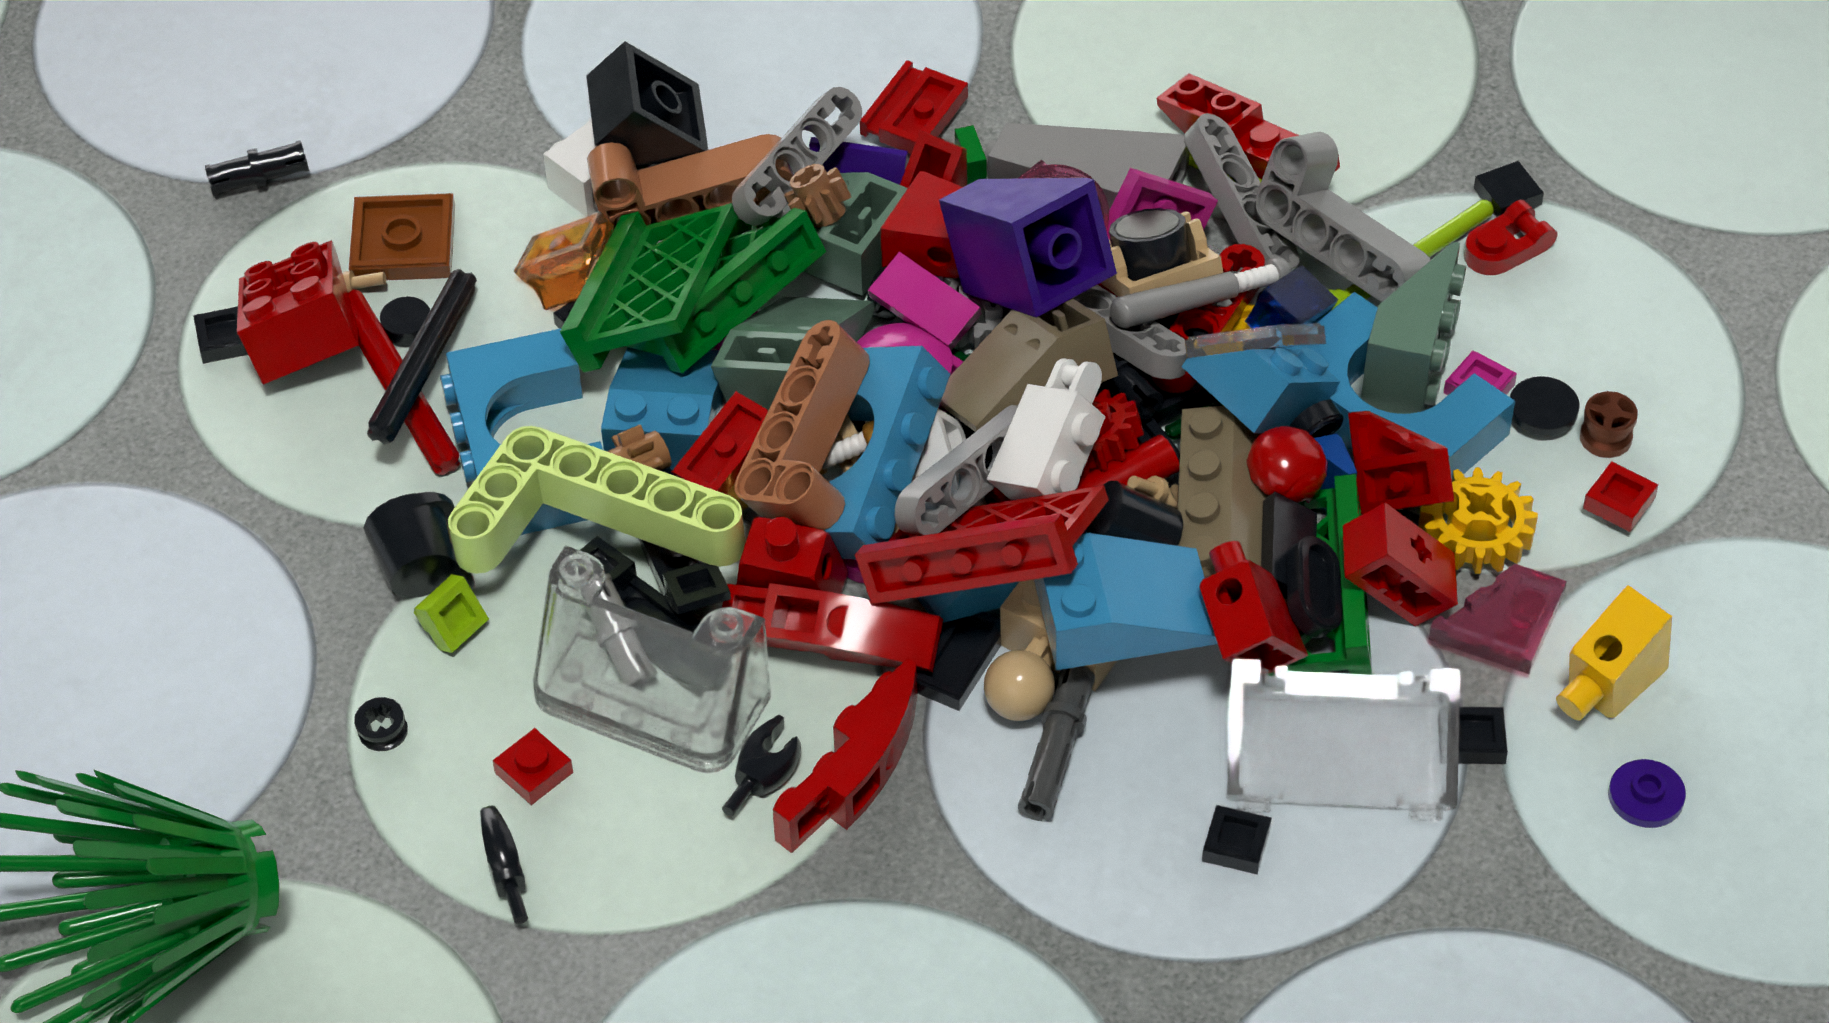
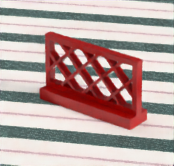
(983, 547)

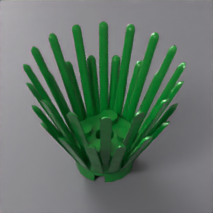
(193, 892)

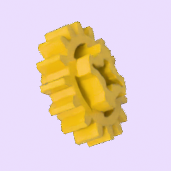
(1479, 521)

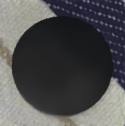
(1544, 406)

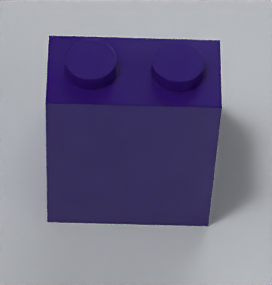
(1028, 240)

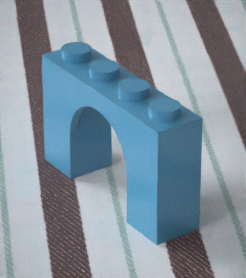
(500, 382)
(902, 400)
(1466, 421)

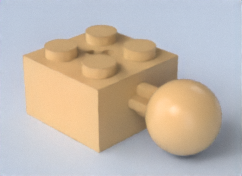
(1022, 680)

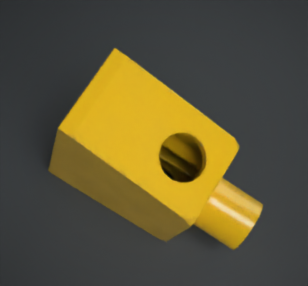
(1617, 657)

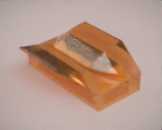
(562, 258)

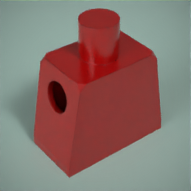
(919, 228)
(791, 556)
(1249, 611)

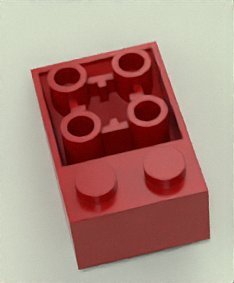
(295, 311)

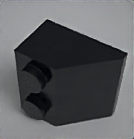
(645, 107)

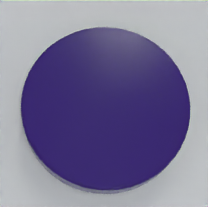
(1647, 793)

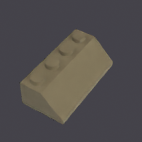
(1216, 486)

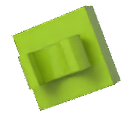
(451, 613)

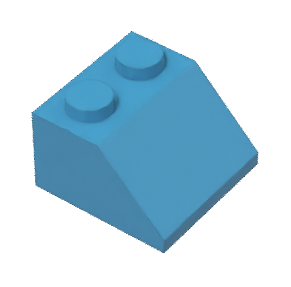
(1265, 384)

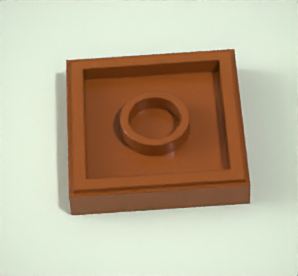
(403, 236)

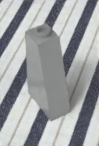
(1097, 152)

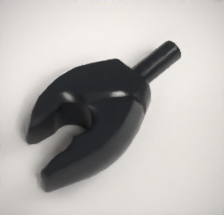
(762, 770)
(503, 861)

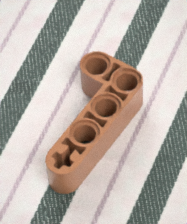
(677, 185)
(800, 427)

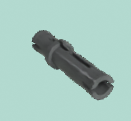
(1062, 723)

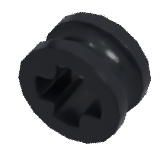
(378, 710)

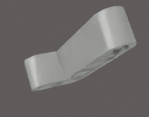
(1303, 210)

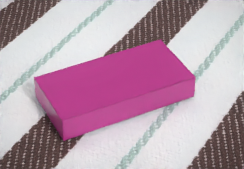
(924, 300)

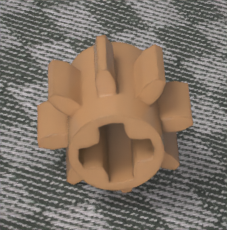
(819, 194)
(642, 448)

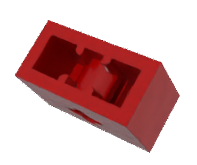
(1399, 564)

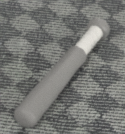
(1188, 295)

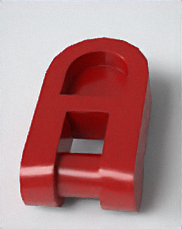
(1494, 249)

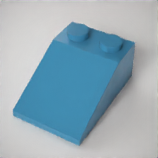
(662, 400)
(1124, 602)

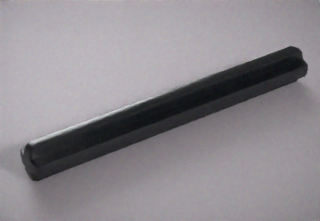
(421, 357)

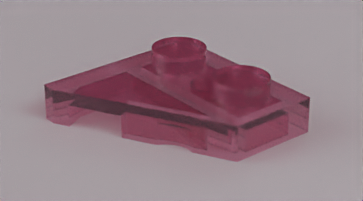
(1504, 619)

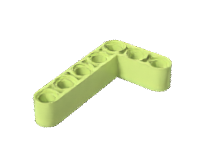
(594, 484)

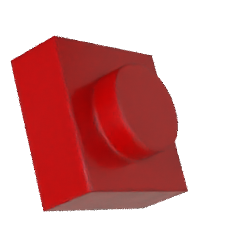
(1620, 496)
(533, 766)

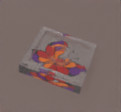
(1268, 337)

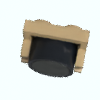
(1158, 250)

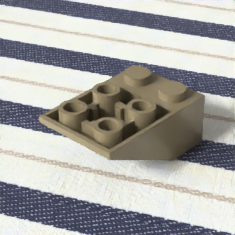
(1024, 353)

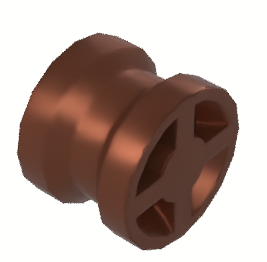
(1608, 424)

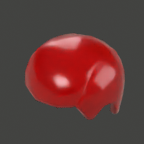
(1287, 463)

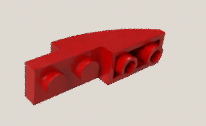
(1195, 96)
(841, 625)
(865, 753)

